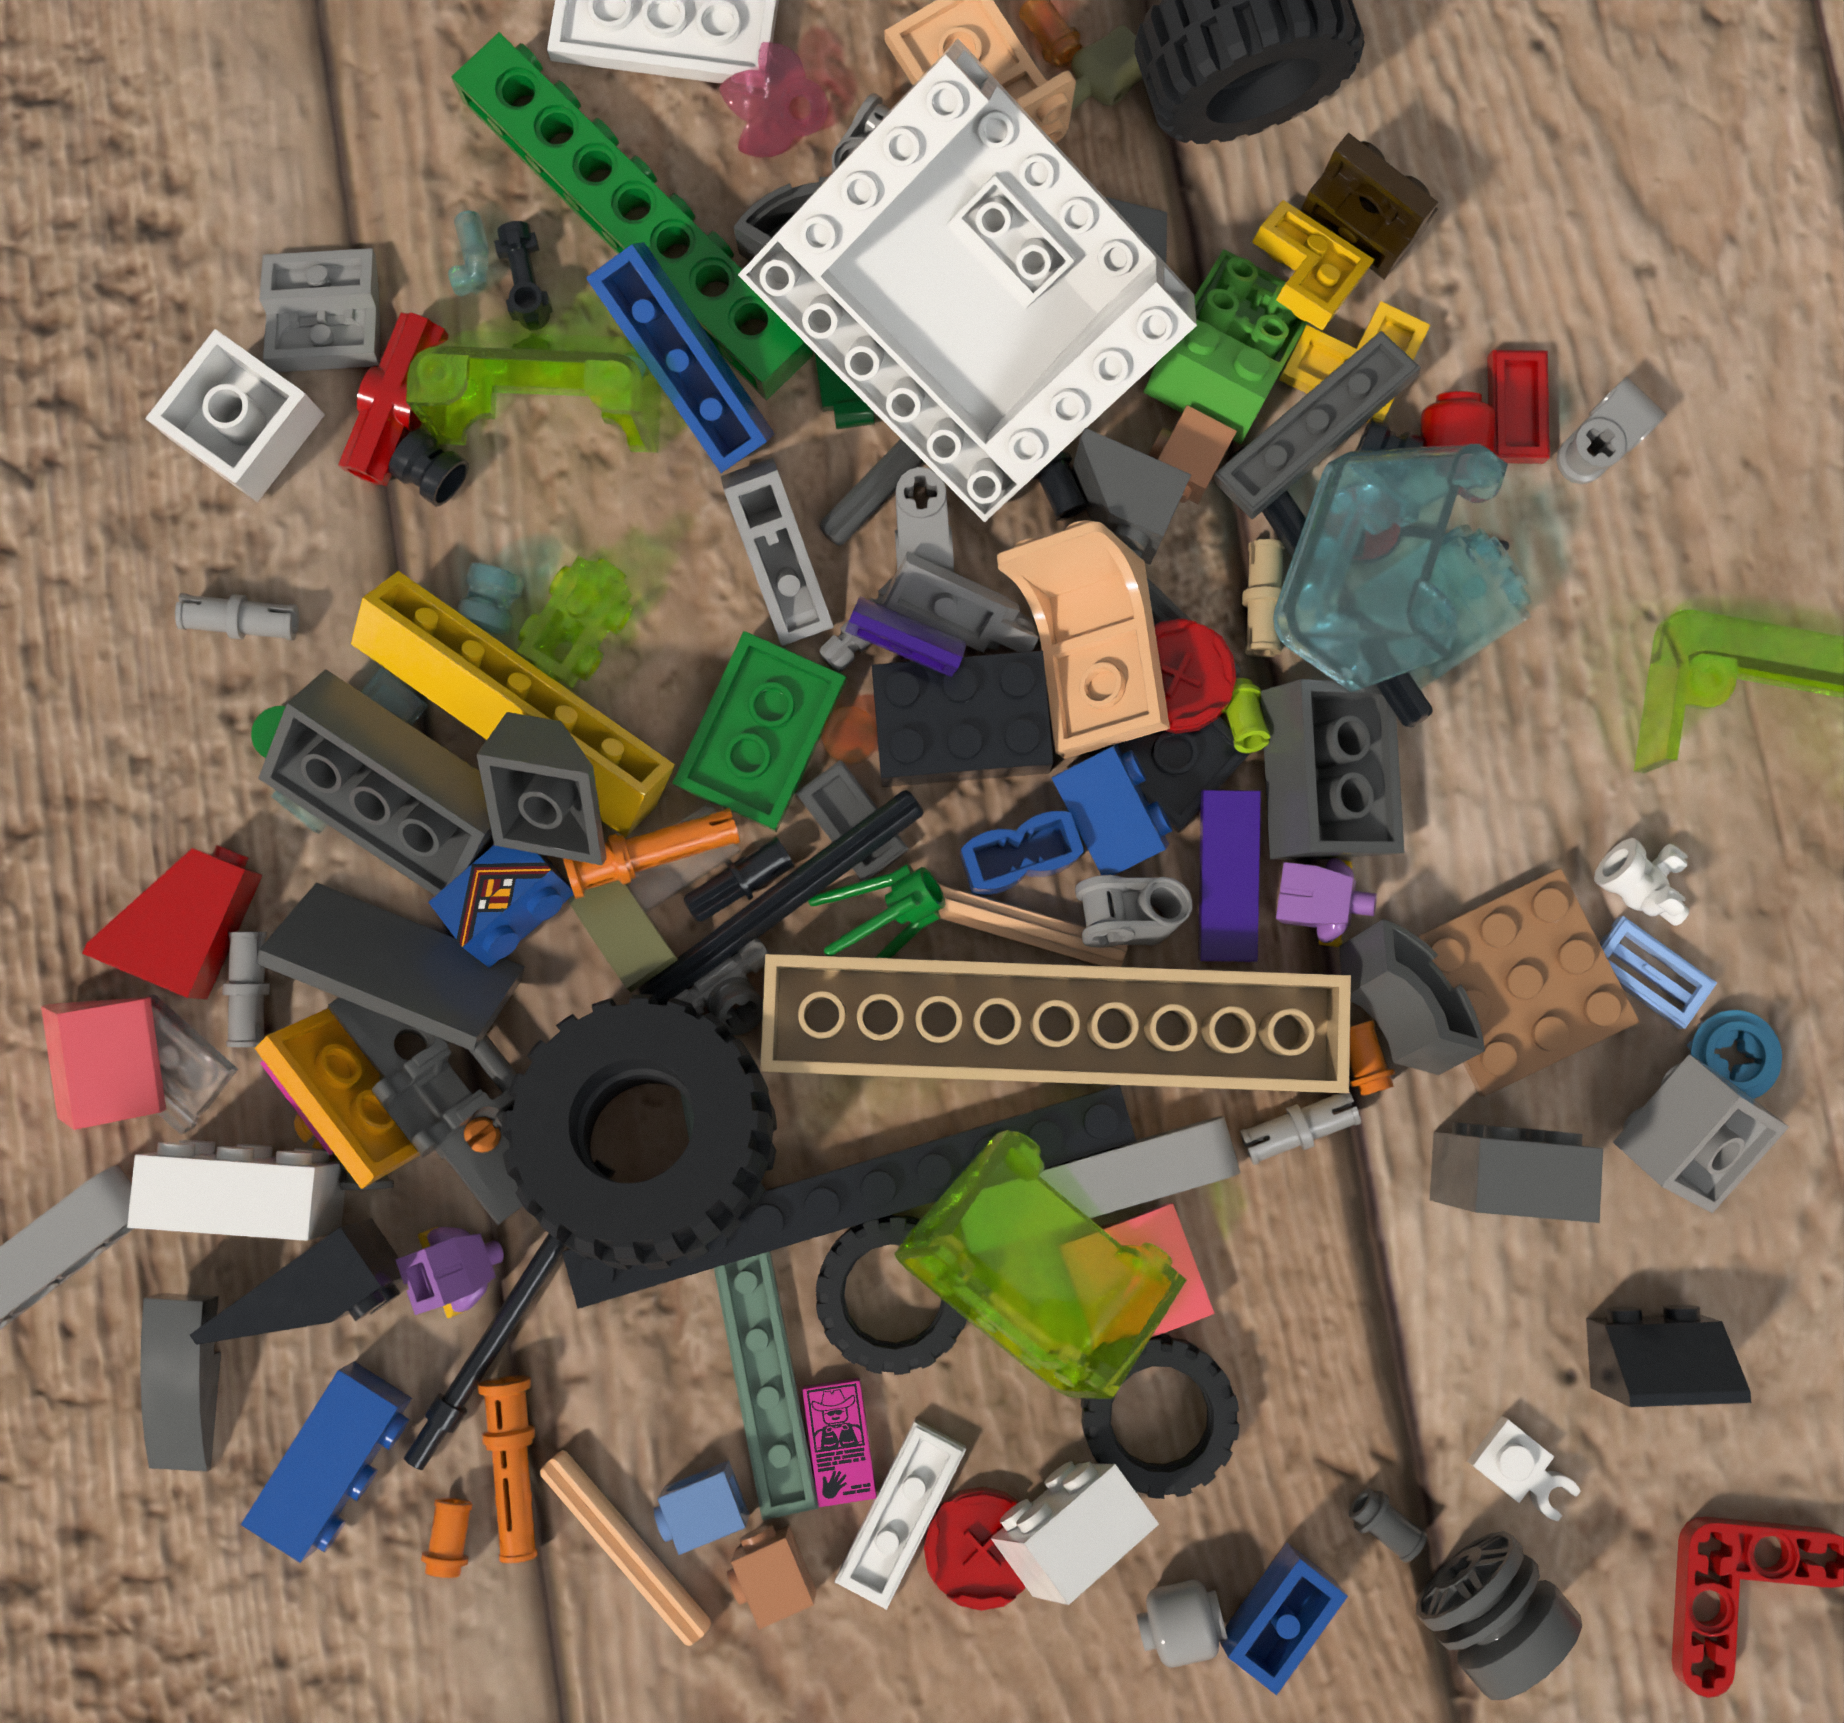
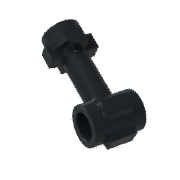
(525, 300)

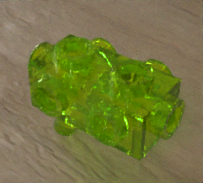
(582, 610)

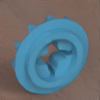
(1753, 1039)

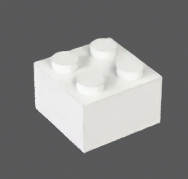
(235, 415)
(1073, 1530)

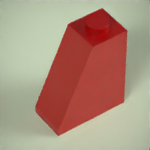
(181, 923)

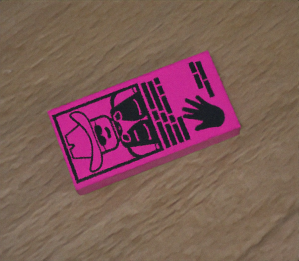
(839, 1442)

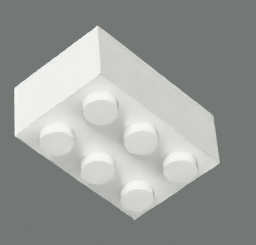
(237, 1191)

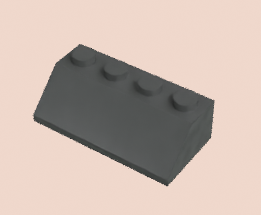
(379, 782)

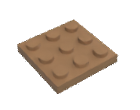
(1531, 980)

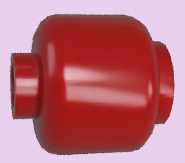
(1458, 419)

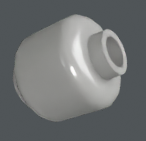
(1182, 1623)

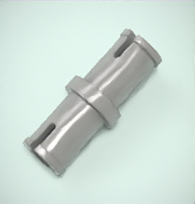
(237, 616)
(245, 990)
(1300, 1127)

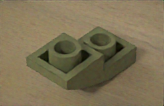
(623, 933)

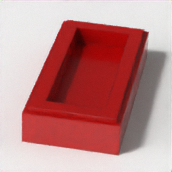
(1521, 405)

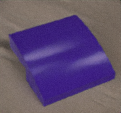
(906, 636)

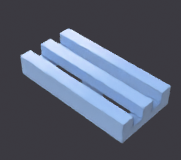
(1691, 1002)

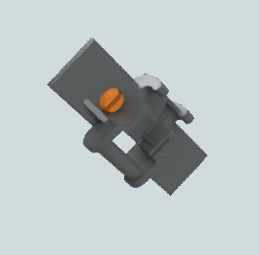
(437, 1107)

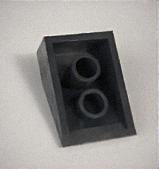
(339, 1276)

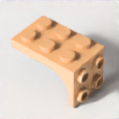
(983, 29)
(1093, 635)

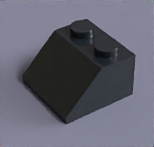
(1664, 1358)

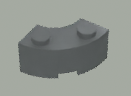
(1411, 999)

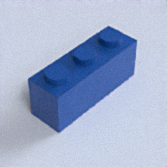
(328, 1463)

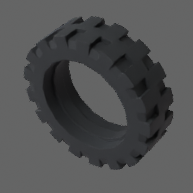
(841, 1329)
(1210, 1452)

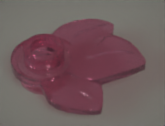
(765, 101)

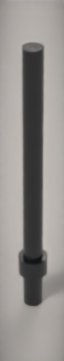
(448, 1408)

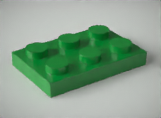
(759, 731)

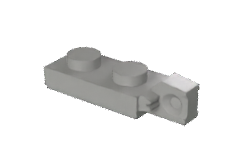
(959, 607)

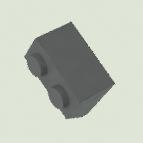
(1128, 491)
(541, 790)

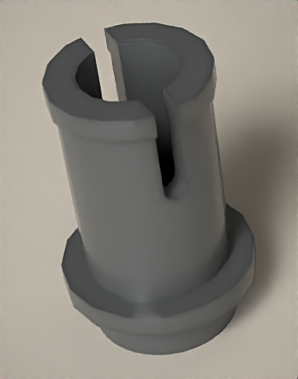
(1375, 1515)

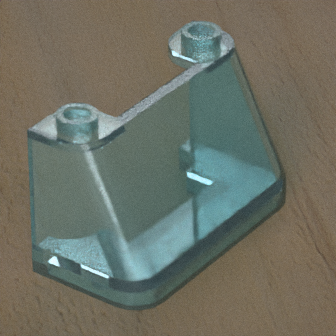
(1365, 560)

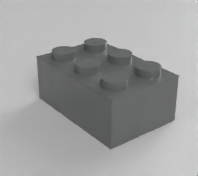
(1517, 1172)

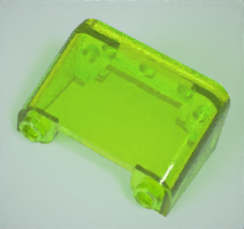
(461, 375)
(1040, 1272)

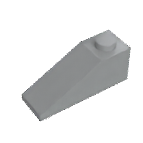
(776, 551)

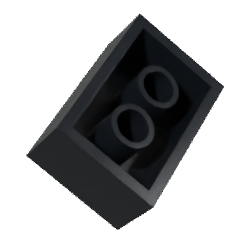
(963, 726)

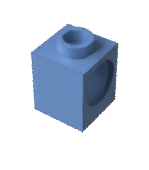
(701, 1508)

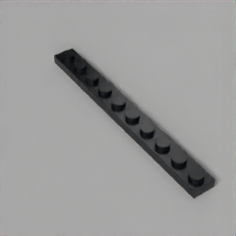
(871, 1191)

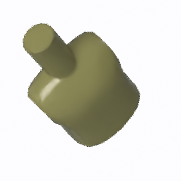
(1106, 68)

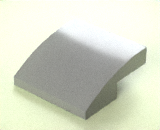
(320, 310)

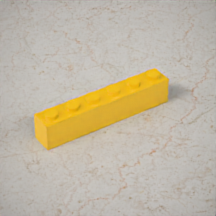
(484, 679)

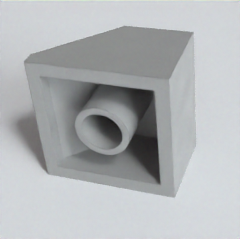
(1699, 1134)

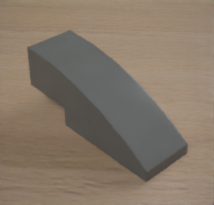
(178, 1382)

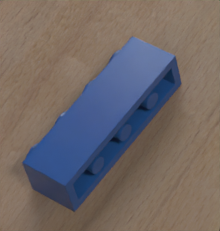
(680, 355)

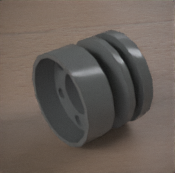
(1499, 1616)

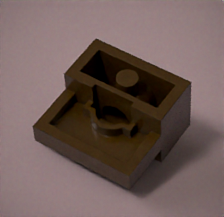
(1359, 174)

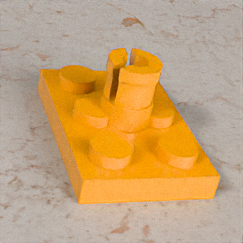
(334, 1090)

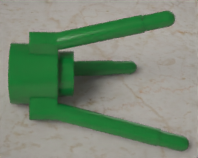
(913, 898)

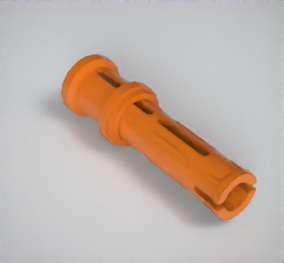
(652, 849)
(508, 1439)

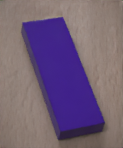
(1229, 875)

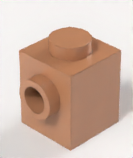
(1195, 448)
(771, 1575)

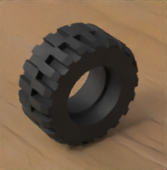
(1243, 62)

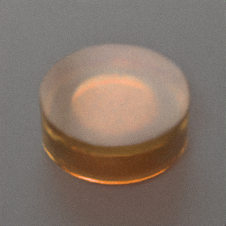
(850, 735)

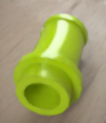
(1247, 718)

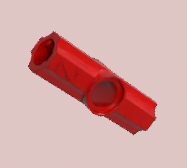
(382, 403)

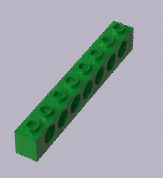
(503, 74)

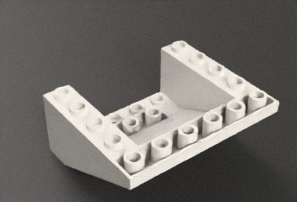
(972, 284)

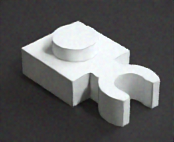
(1519, 1466)

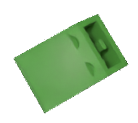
(1234, 350)

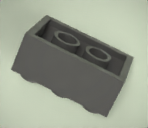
(1331, 772)

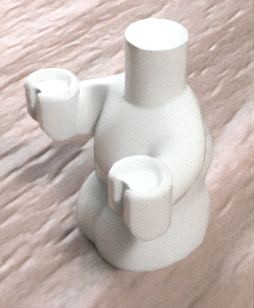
(1644, 883)

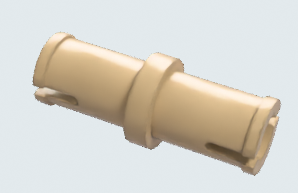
(1262, 597)

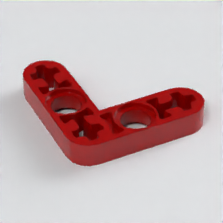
(1732, 1563)

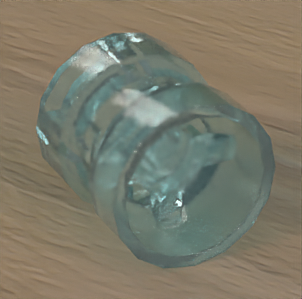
(490, 597)

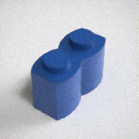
(1036, 849)

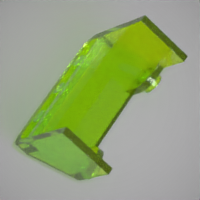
(1702, 656)

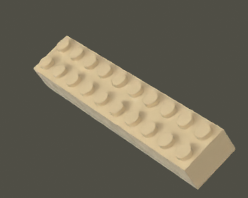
(1056, 1023)

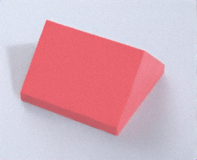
(103, 1061)

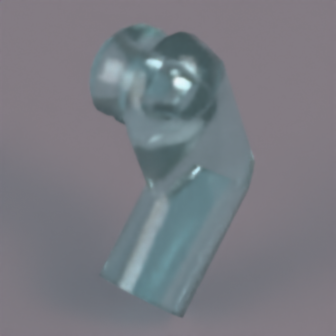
(475, 253)

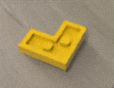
(1323, 263)
(1321, 354)

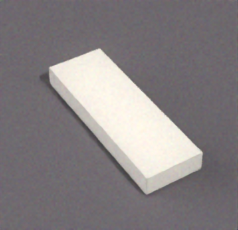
(900, 1514)

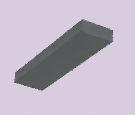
(1316, 425)

